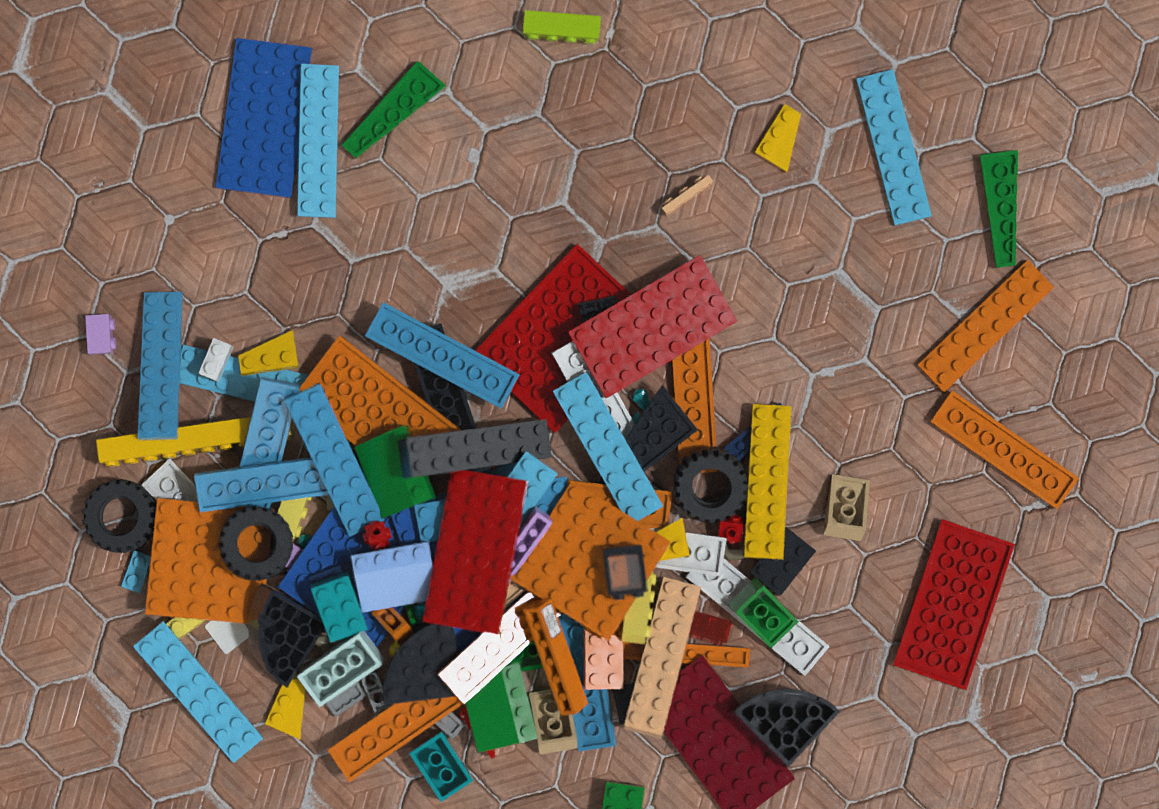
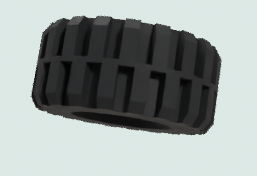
(717, 508)
(94, 516)
(282, 543)

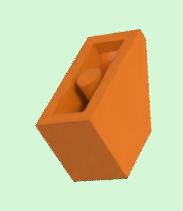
(393, 624)

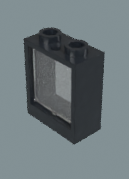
(625, 572)

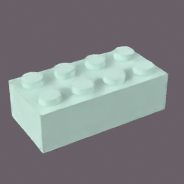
(340, 667)

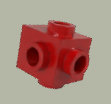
(733, 529)
(380, 541)

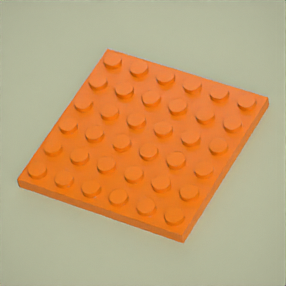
(571, 560)
(187, 566)

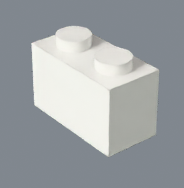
(216, 360)

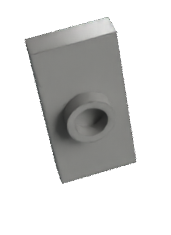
(346, 699)

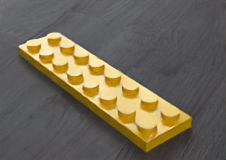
(768, 481)

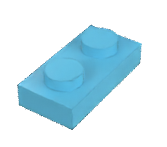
(137, 572)

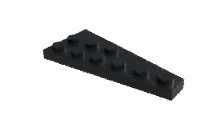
(658, 430)

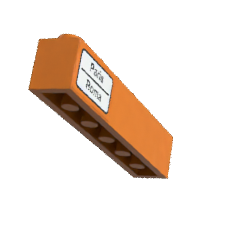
(555, 656)

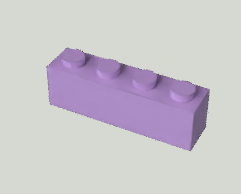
(529, 535)

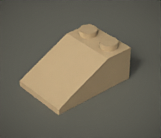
(847, 508)
(553, 730)

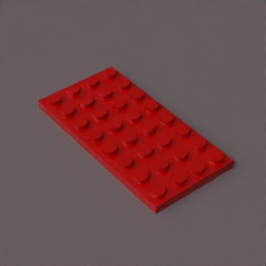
(652, 326)
(475, 551)
(953, 604)

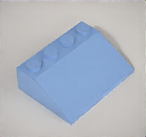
(393, 576)

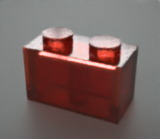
(710, 627)

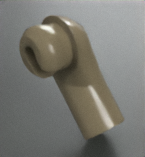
(734, 554)
(324, 643)

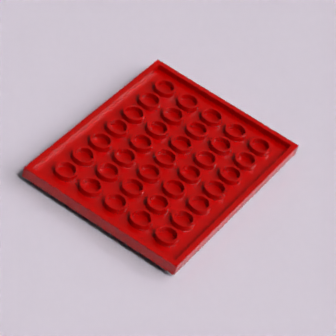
(541, 326)

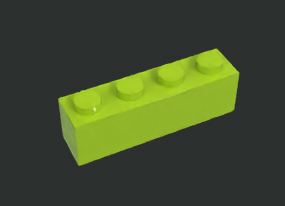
(561, 26)

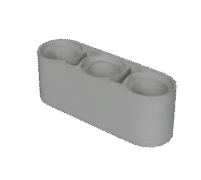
(371, 690)

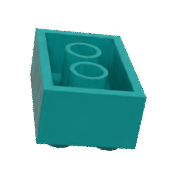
(339, 606)
(441, 766)

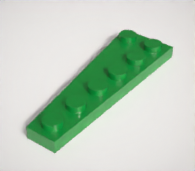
(401, 102)
(1000, 189)

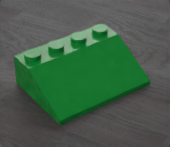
(384, 474)
(501, 711)

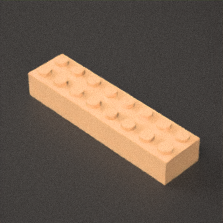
(662, 658)

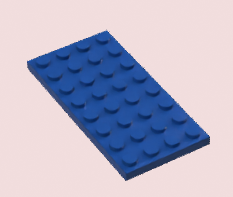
(262, 119)

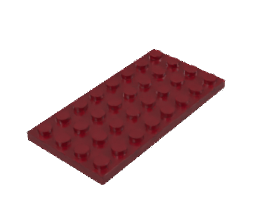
(716, 745)

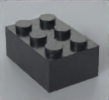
(779, 573)

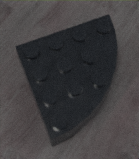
(281, 633)
(417, 662)
(784, 721)

